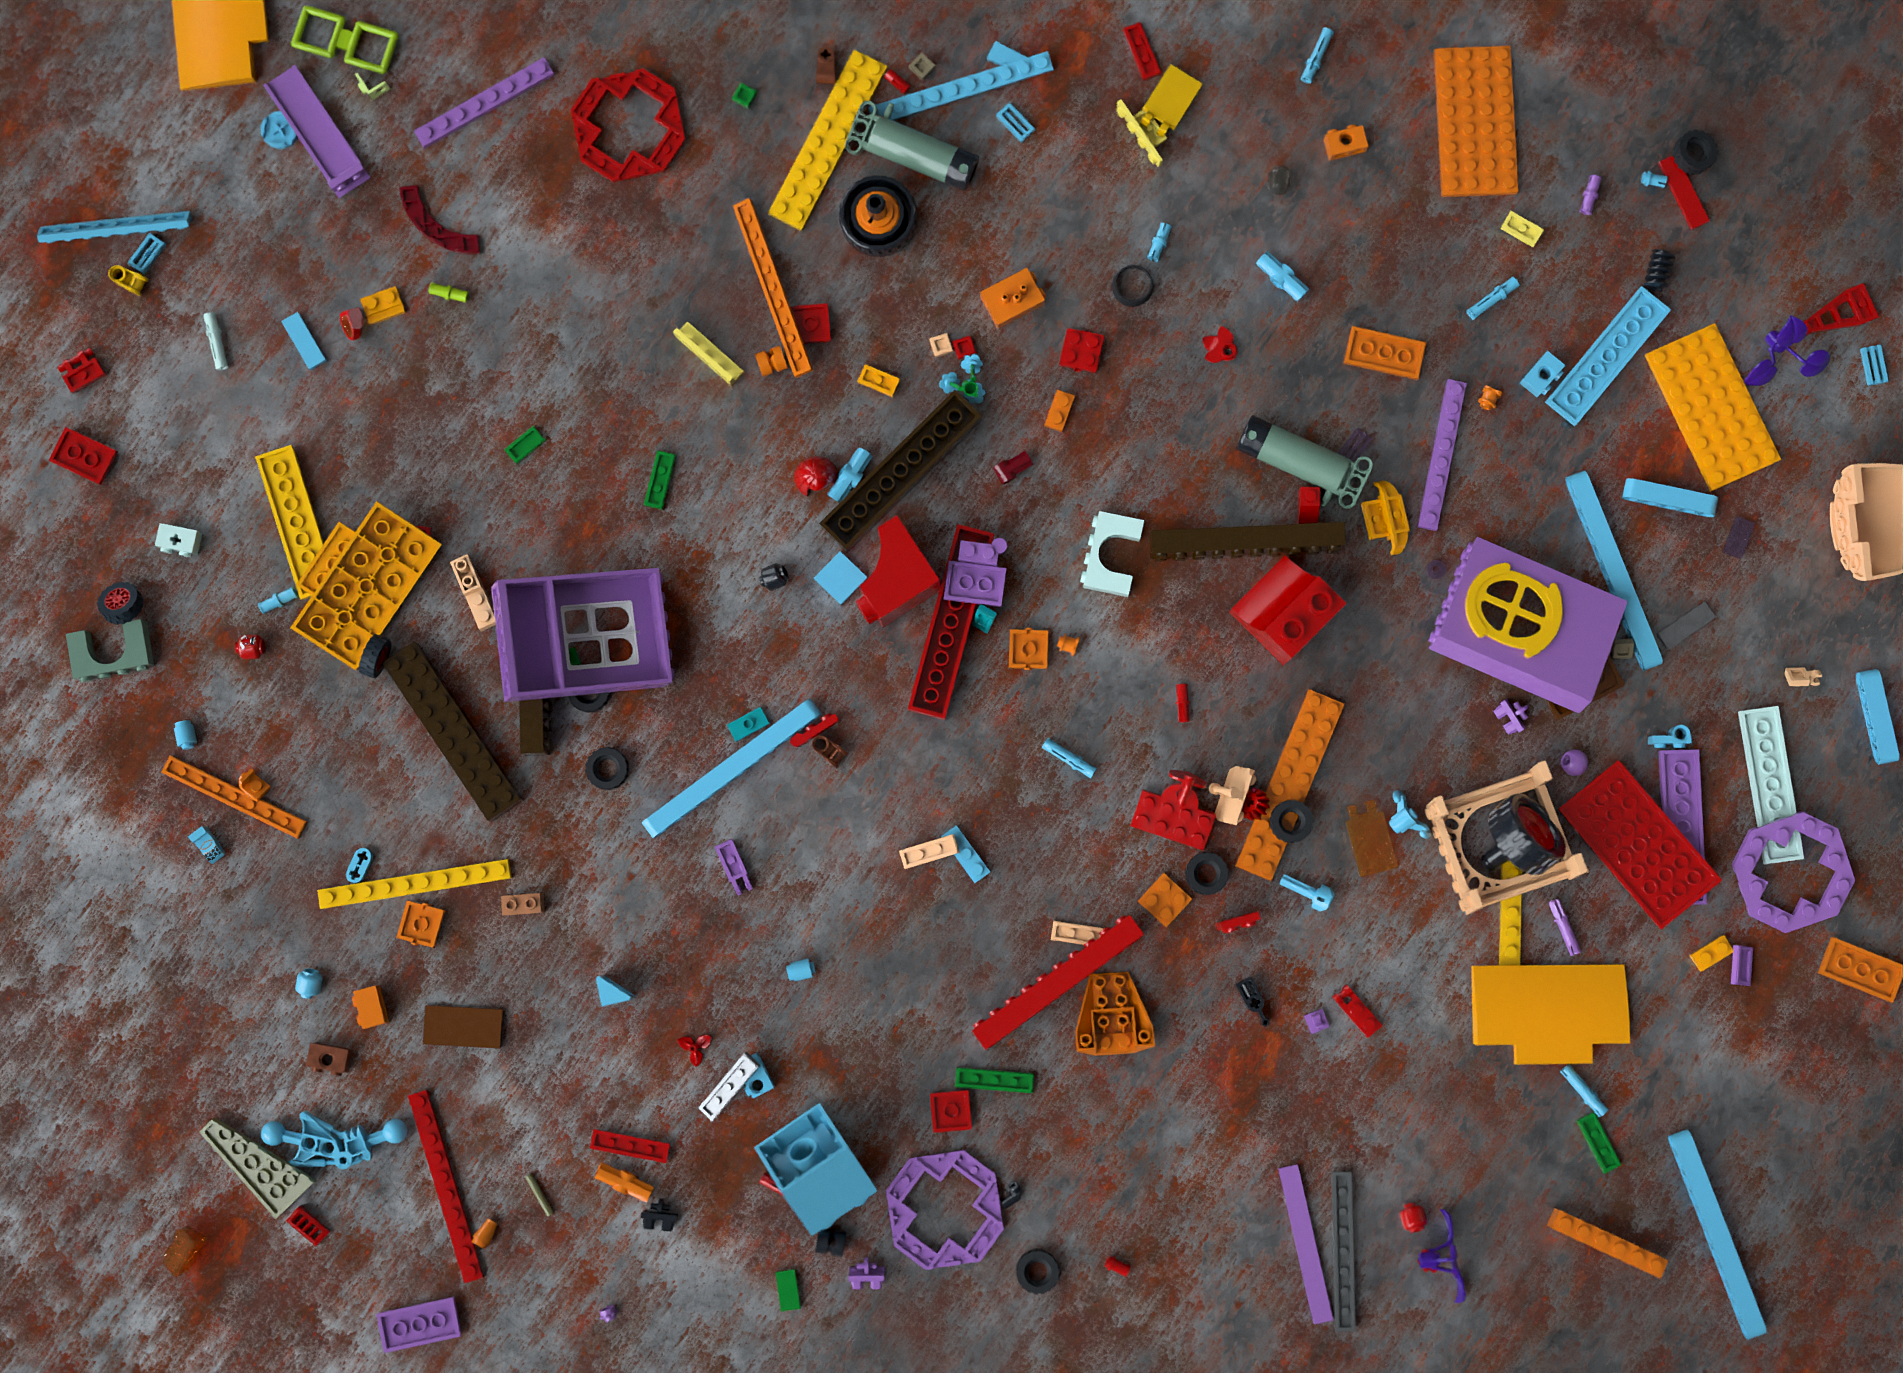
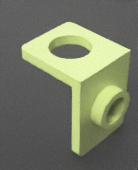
(372, 93)

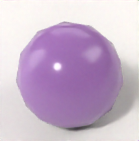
(1574, 762)

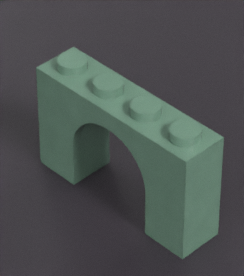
(136, 655)

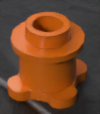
(1489, 398)
(1068, 644)

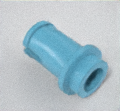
(1653, 179)

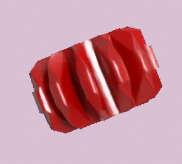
(1255, 804)

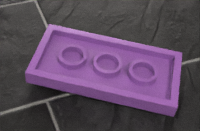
(419, 1324)

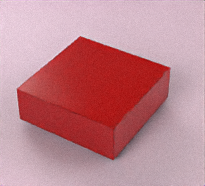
(964, 347)

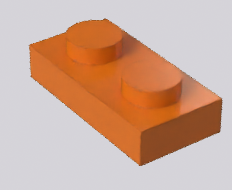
(1059, 411)

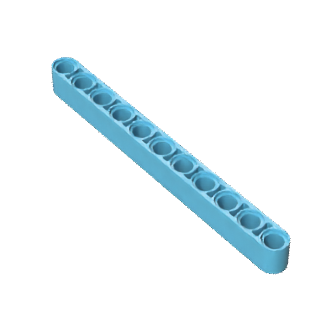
(1613, 569)
(731, 768)
(1717, 1234)

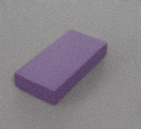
(1741, 965)

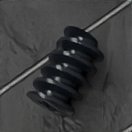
(1657, 270)

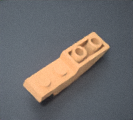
(474, 592)

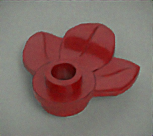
(1217, 345)

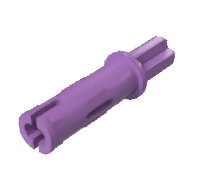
(1564, 926)

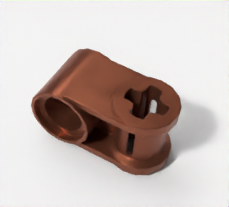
(825, 68)
(830, 751)

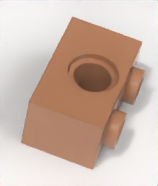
(522, 904)

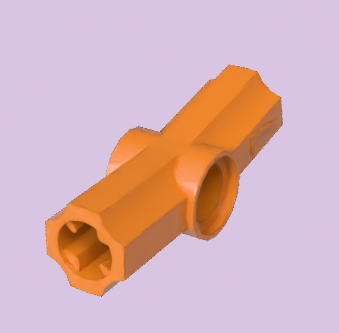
(624, 1182)

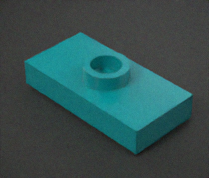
(984, 618)
(748, 724)

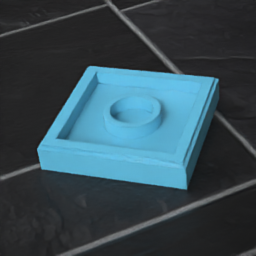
(840, 578)

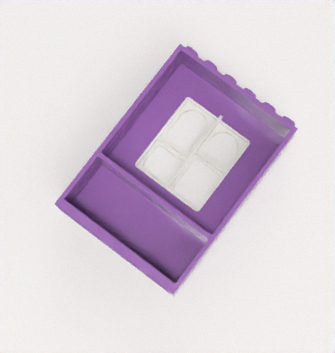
(536, 641)

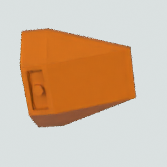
(1113, 1017)

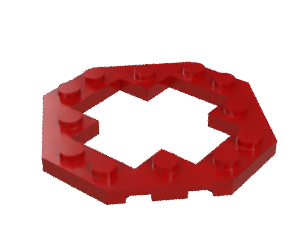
(635, 164)

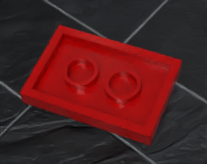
(83, 456)
(1244, 920)

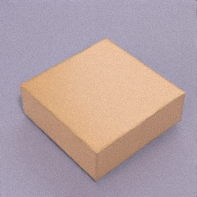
(941, 345)

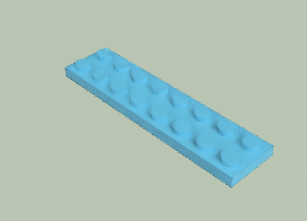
(1607, 356)

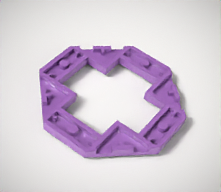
(1805, 911)
(902, 1215)

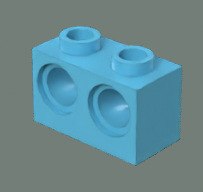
(760, 1074)

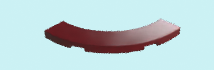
(433, 230)

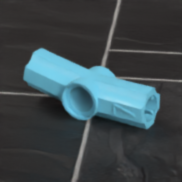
(850, 475)

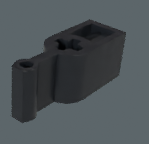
(1246, 998)

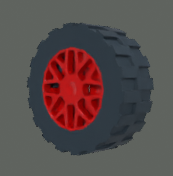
(120, 603)
(373, 655)

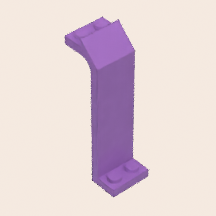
(317, 131)

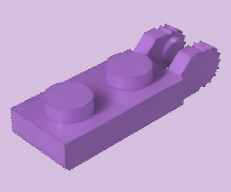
(733, 864)

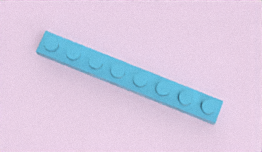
(114, 226)

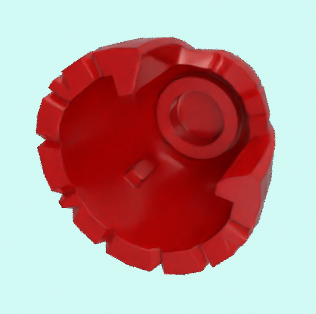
(815, 474)

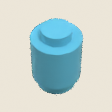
(185, 734)
(800, 970)

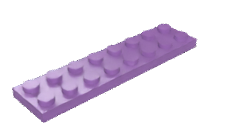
(1682, 796)

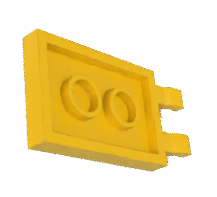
(1170, 99)

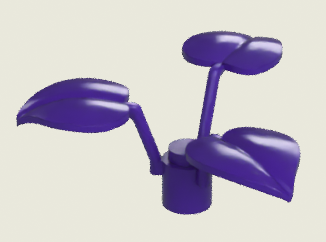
(1792, 332)
(1432, 1259)

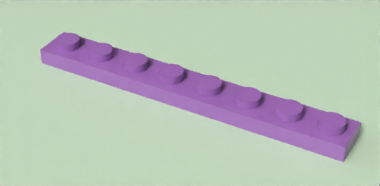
(484, 103)
(1441, 455)

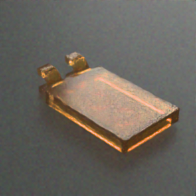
(1370, 840)

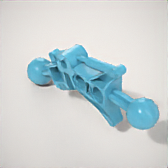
(355, 1141)

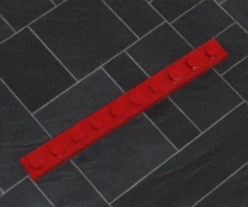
(445, 1186)

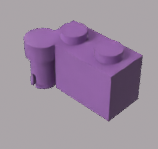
(982, 553)

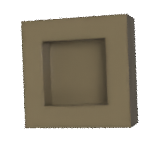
(922, 66)
(1622, 648)

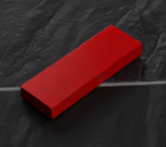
(1141, 51)

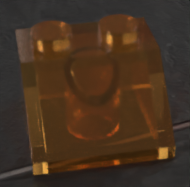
(183, 1251)

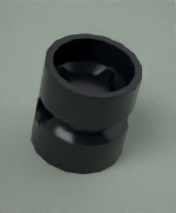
(823, 1242)

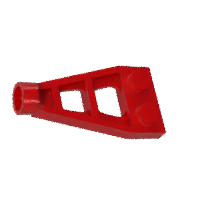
(1860, 304)

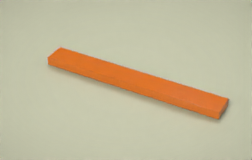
(234, 797)

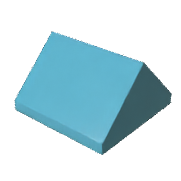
(611, 992)

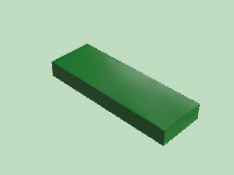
(659, 480)
(1598, 1142)

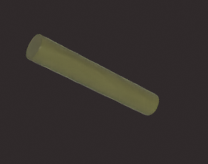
(539, 1194)

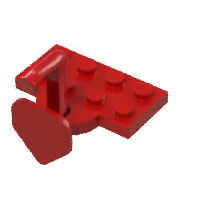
(1173, 814)

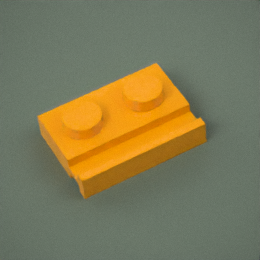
(382, 305)

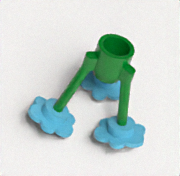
(971, 389)

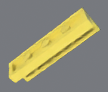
(708, 353)

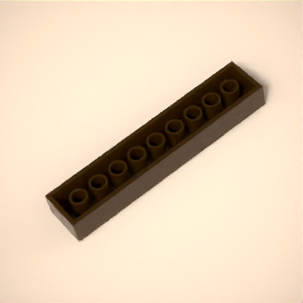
(900, 471)
(1247, 541)
(452, 731)

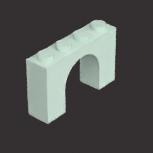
(1096, 575)

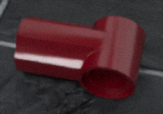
(1007, 470)

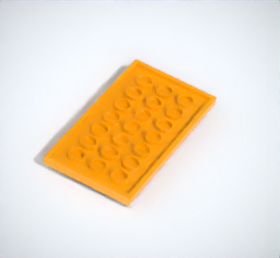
(1712, 407)

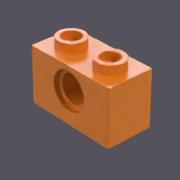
(1335, 147)

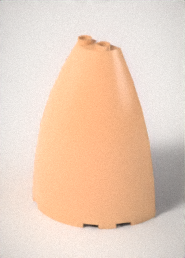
(1869, 520)

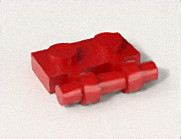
(83, 375)

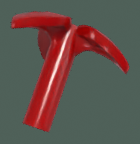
(688, 1044)

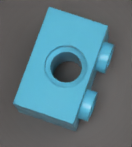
(1551, 366)

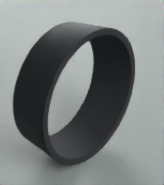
(1132, 303)

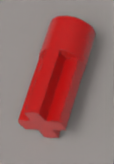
(897, 81)

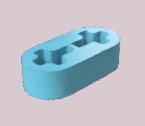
(355, 863)

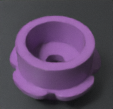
(608, 1313)

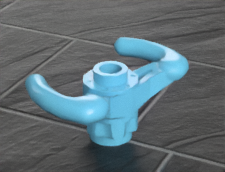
(1406, 818)

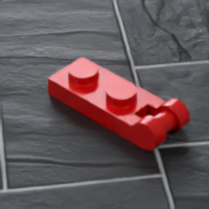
(1357, 1012)

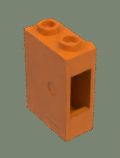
(1013, 297)

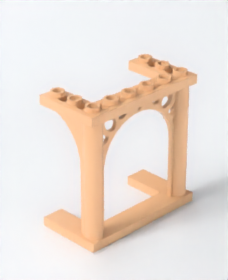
(1440, 810)

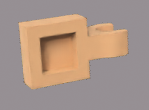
(1801, 677)

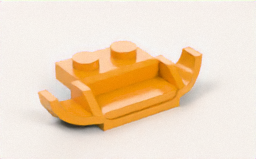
(1387, 517)

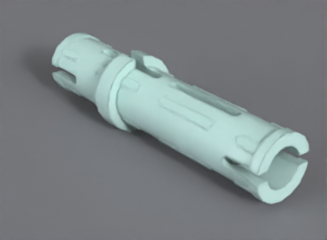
(213, 332)

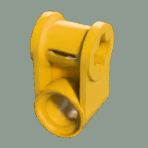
(130, 281)

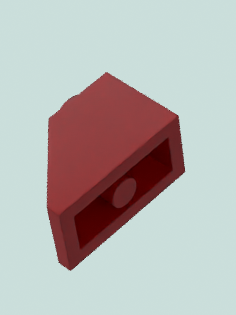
(1308, 505)

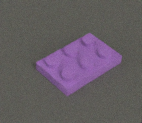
(975, 583)

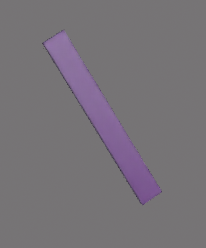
(1305, 1244)

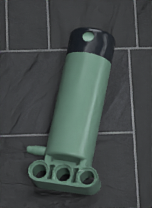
(912, 148)
(1303, 459)

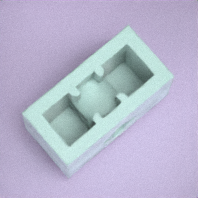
(169, 534)

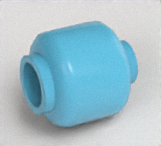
(309, 983)

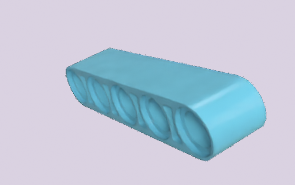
(1670, 497)
(1877, 716)

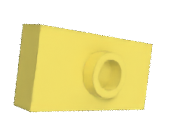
(1521, 229)

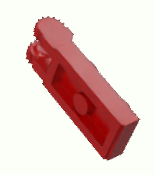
(814, 730)

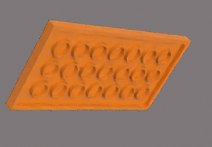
(1476, 121)

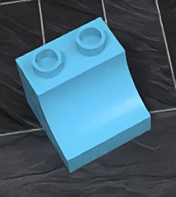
(815, 1169)

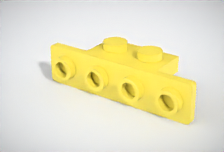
(1146, 136)

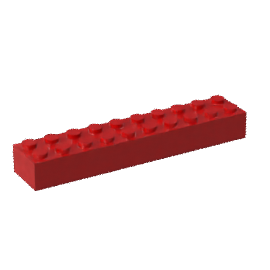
(945, 640)
(1058, 982)

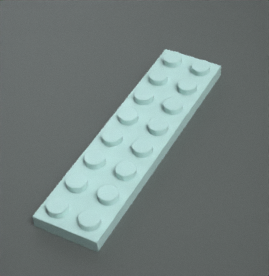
(1769, 778)

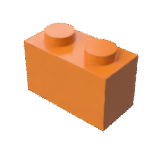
(370, 1007)

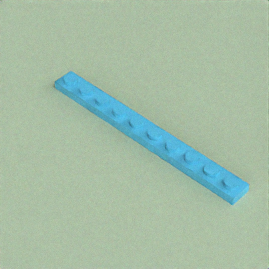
(967, 86)

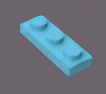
(968, 857)

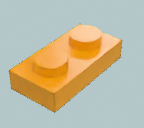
(878, 380)
(1711, 953)

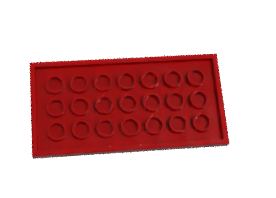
(1639, 844)

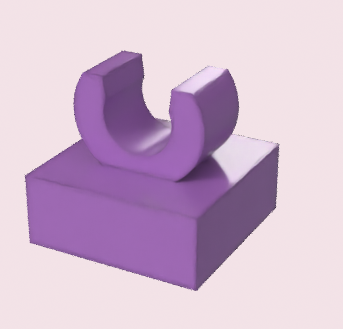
(1316, 1021)

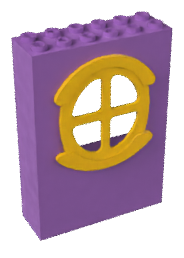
(1555, 663)

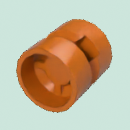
(771, 361)

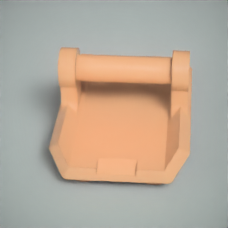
(1233, 794)

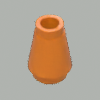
(484, 1234)

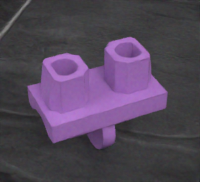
(1515, 723)
(866, 1272)

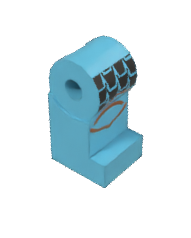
(207, 844)

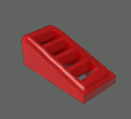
(303, 1230)

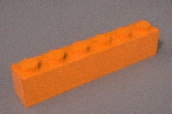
(1607, 1243)

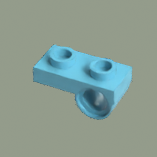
(1671, 739)

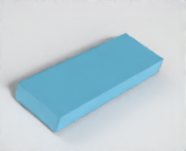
(304, 341)

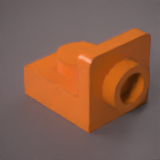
(253, 785)

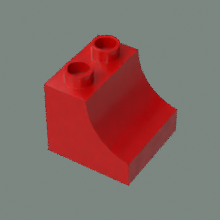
(899, 579)
(1287, 609)

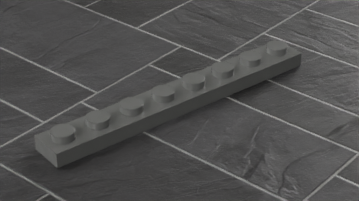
(1343, 1251)

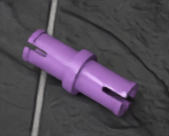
(1590, 194)

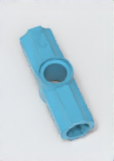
(1282, 276)

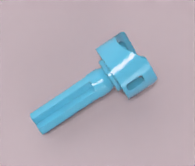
(1318, 903)

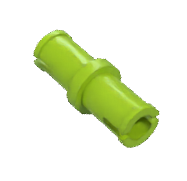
(448, 292)

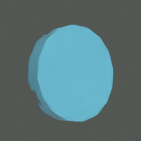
(278, 131)

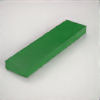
(994, 1080)

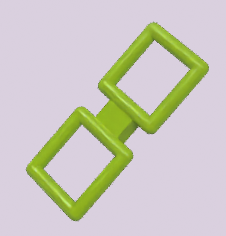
(344, 39)

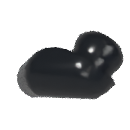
(1014, 1194)

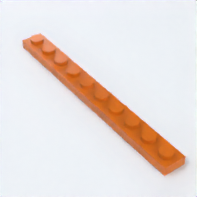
(773, 288)

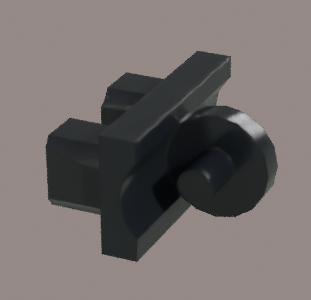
(650, 1216)

